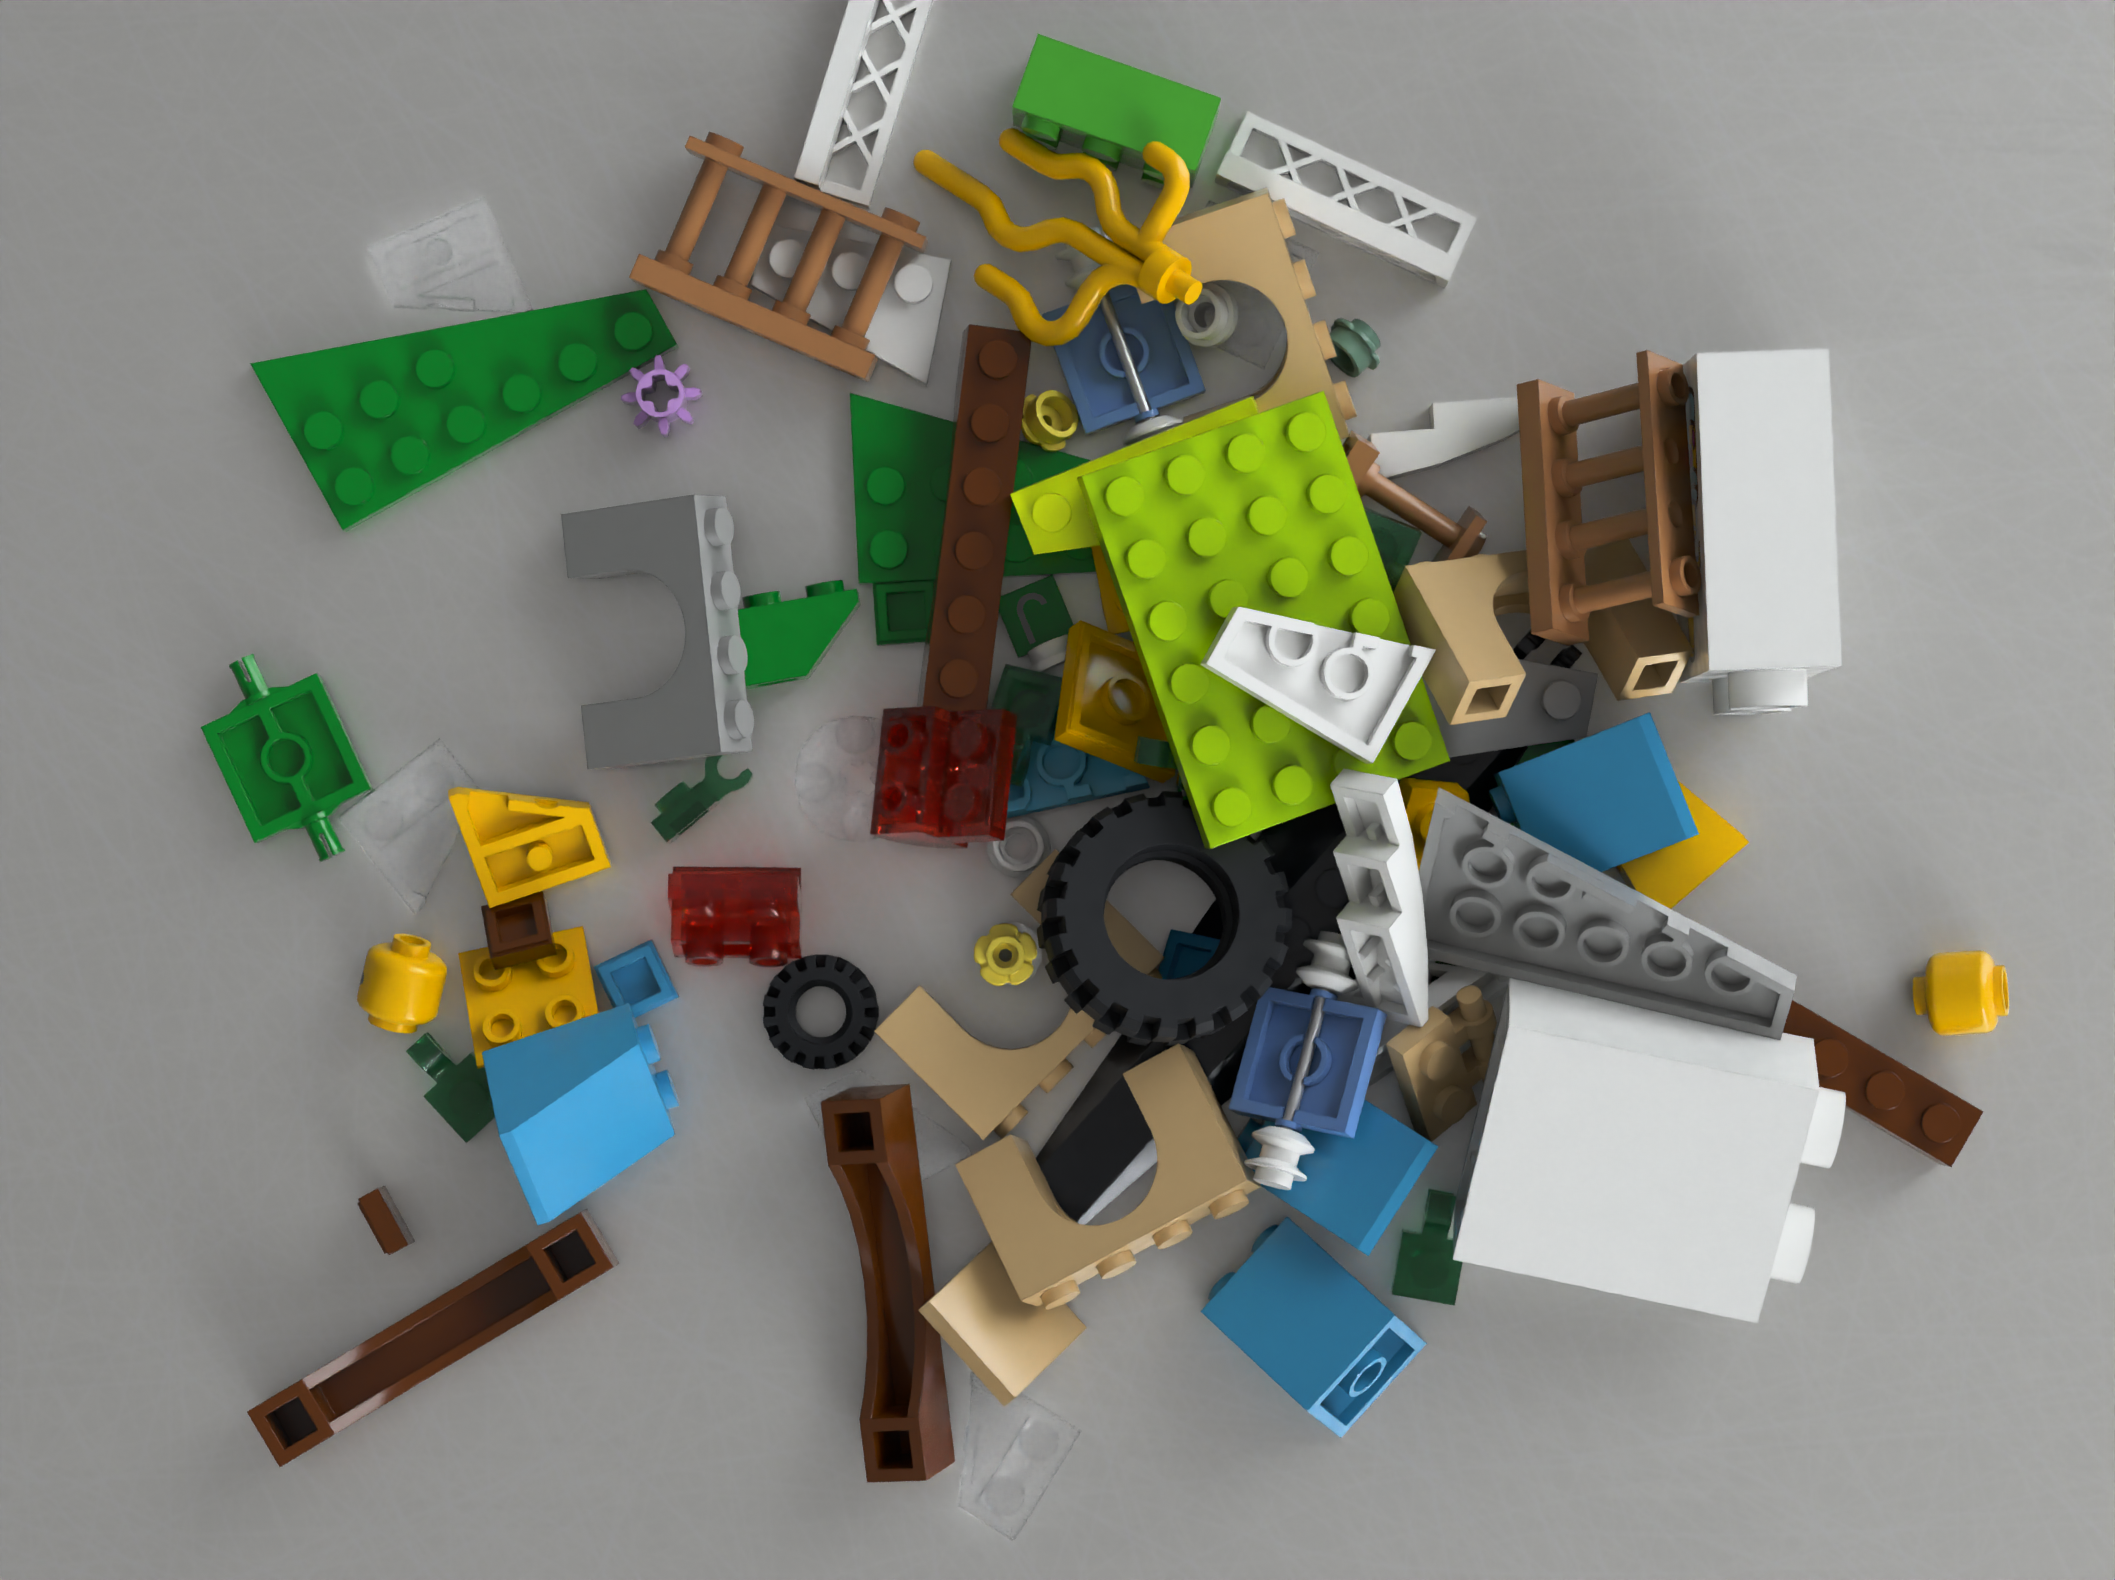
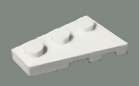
(906, 316)
(1320, 676)

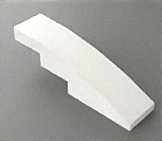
(1454, 433)
(1386, 908)

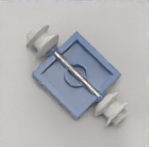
(1125, 359)
(1306, 1063)

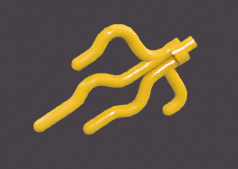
(1136, 260)

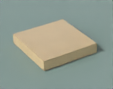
(994, 1330)

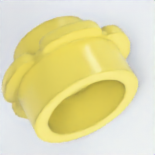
(1049, 420)
(1018, 967)

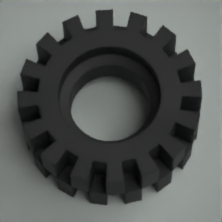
(781, 1019)

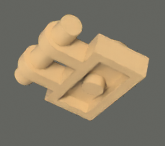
(1433, 1071)

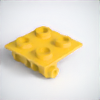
(529, 995)

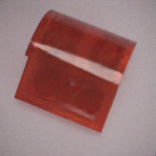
(943, 776)
(736, 914)

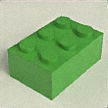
(1110, 109)

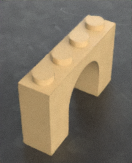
(1248, 245)
(1475, 668)
(988, 1081)
(1195, 1176)

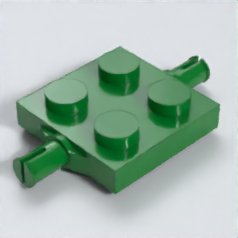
(287, 758)

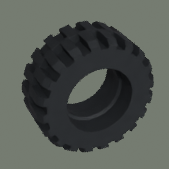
(1103, 981)

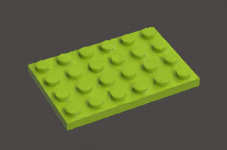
(1267, 525)

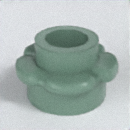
(1354, 346)

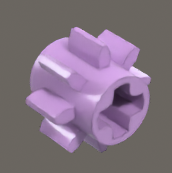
(675, 407)

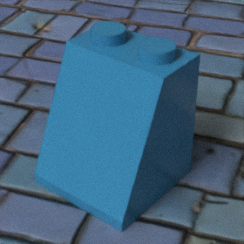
(1599, 796)
(579, 1106)
(1356, 1181)
(1312, 1326)

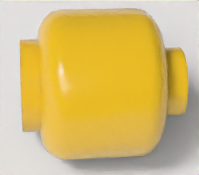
(402, 984)
(1962, 993)

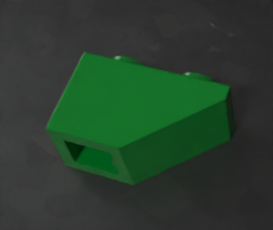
(793, 636)

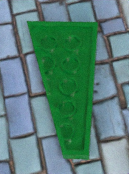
(424, 403)
(902, 492)

